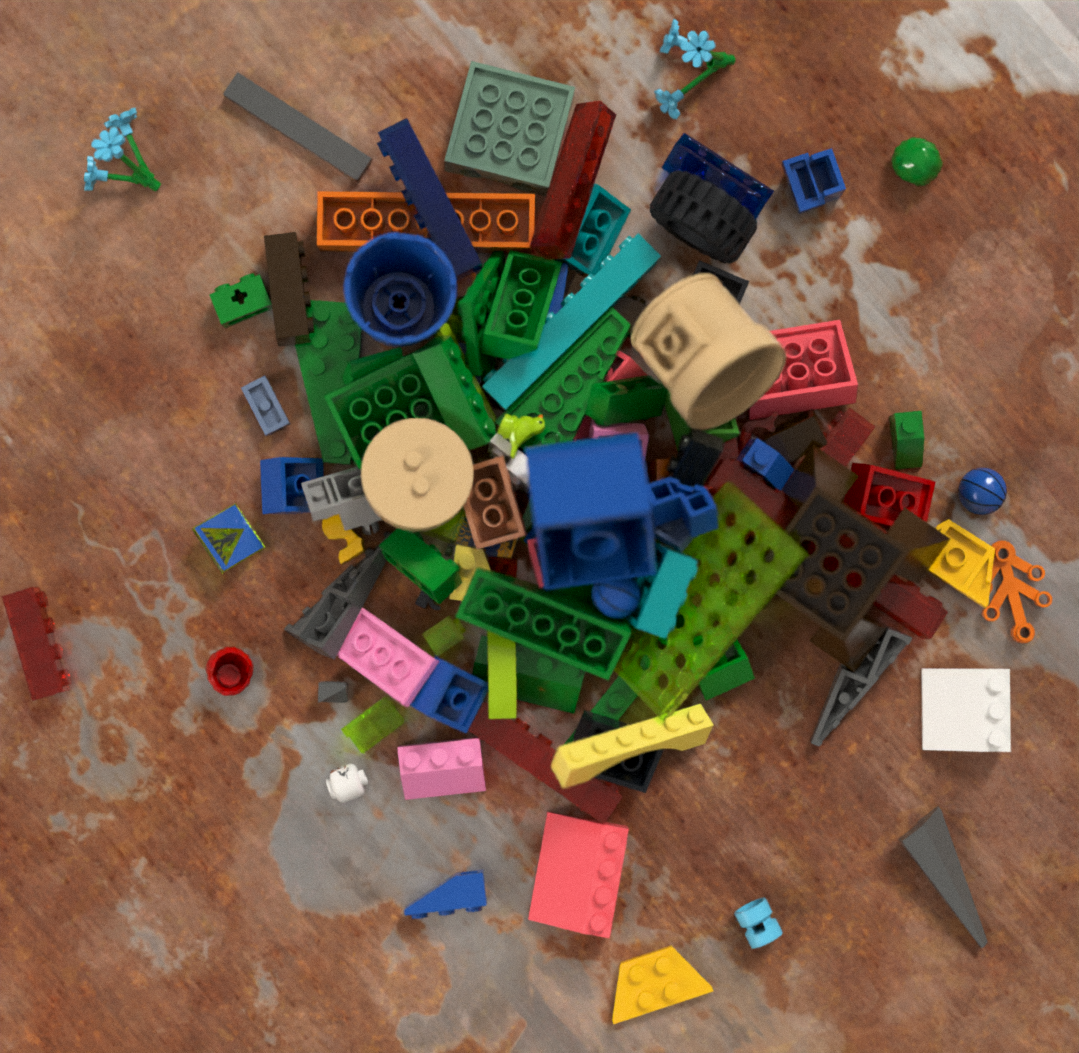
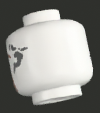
(346, 783)

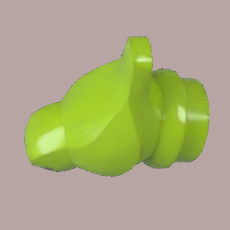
(520, 430)

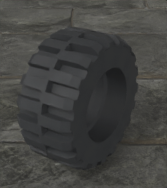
(703, 216)

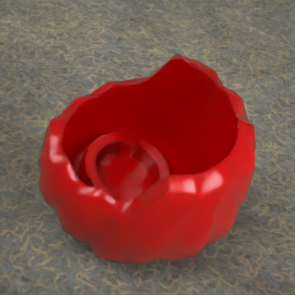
(229, 670)

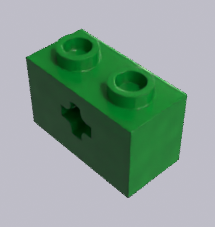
(230, 310)

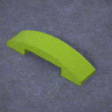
(501, 677)

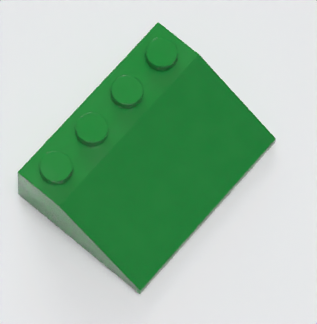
(379, 400)

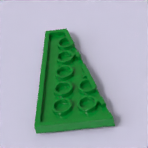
(566, 385)

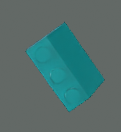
(598, 231)
(663, 592)

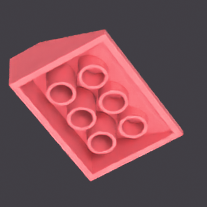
(815, 372)
(578, 874)

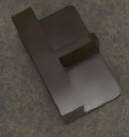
(796, 436)

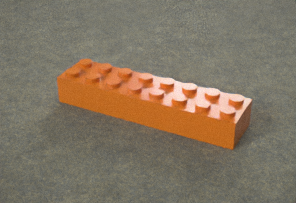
(489, 219)

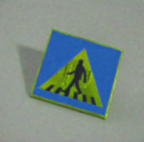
(228, 538)

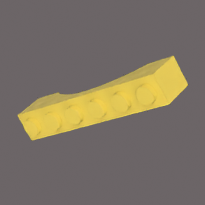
(589, 757)

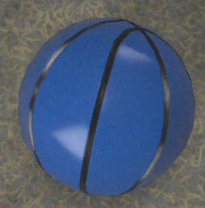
(982, 491)
(616, 598)

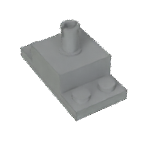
(341, 495)

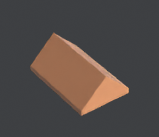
(492, 505)

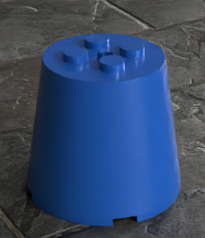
(400, 270)

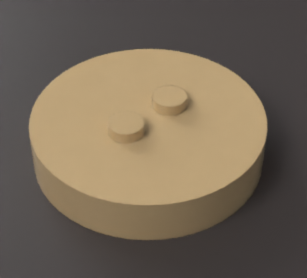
(417, 474)

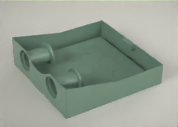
(509, 128)

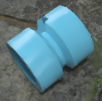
(754, 914)

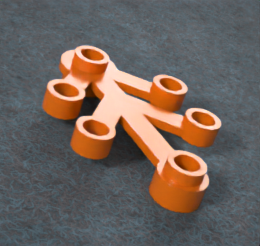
(1012, 587)

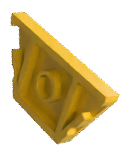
(965, 563)
(655, 983)

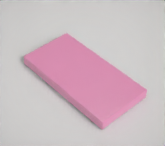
(386, 657)

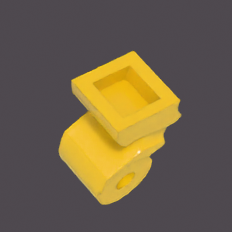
(334, 530)

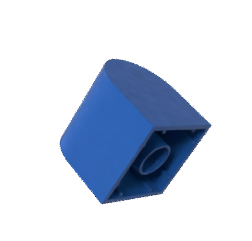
(591, 510)

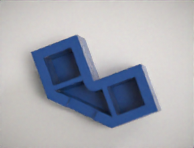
(674, 501)

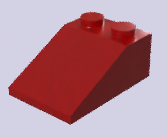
(884, 493)

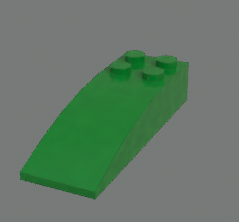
(545, 621)

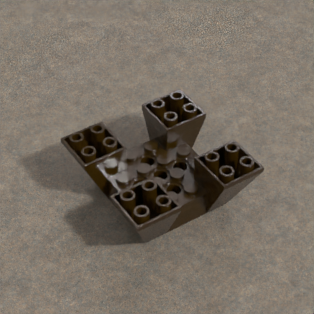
(840, 607)

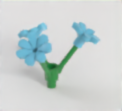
(697, 50)
(110, 146)

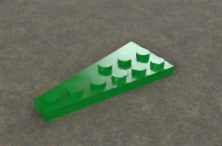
(322, 365)

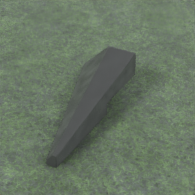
(332, 617)
(851, 687)

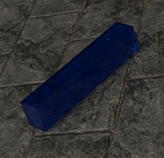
(428, 197)

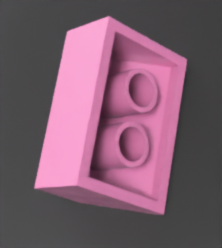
(441, 768)

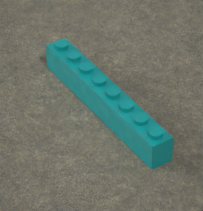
(576, 316)

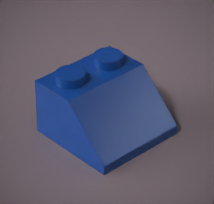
(282, 483)
(451, 696)

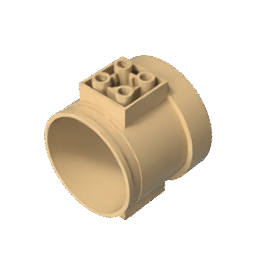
(707, 351)

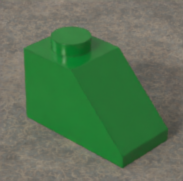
(907, 439)

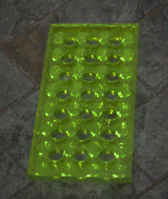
(733, 618)

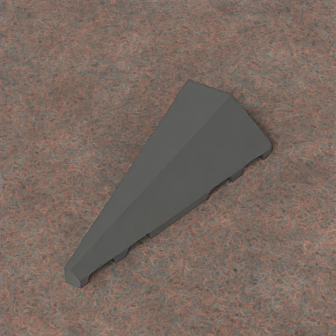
(935, 854)

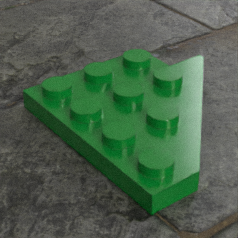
(475, 311)

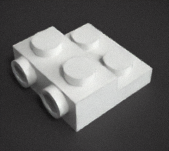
(516, 467)

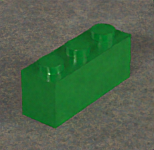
(626, 400)
(421, 564)

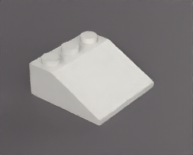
(966, 709)

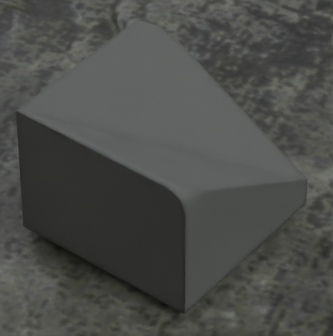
(333, 692)

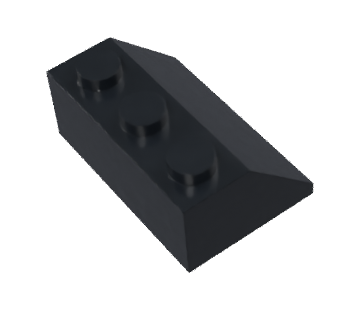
(632, 772)

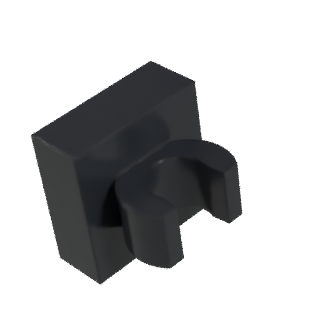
(423, 601)

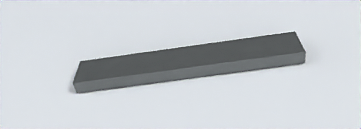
(297, 127)

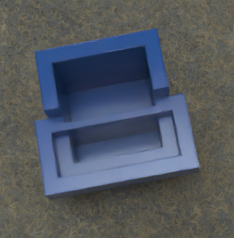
(813, 179)

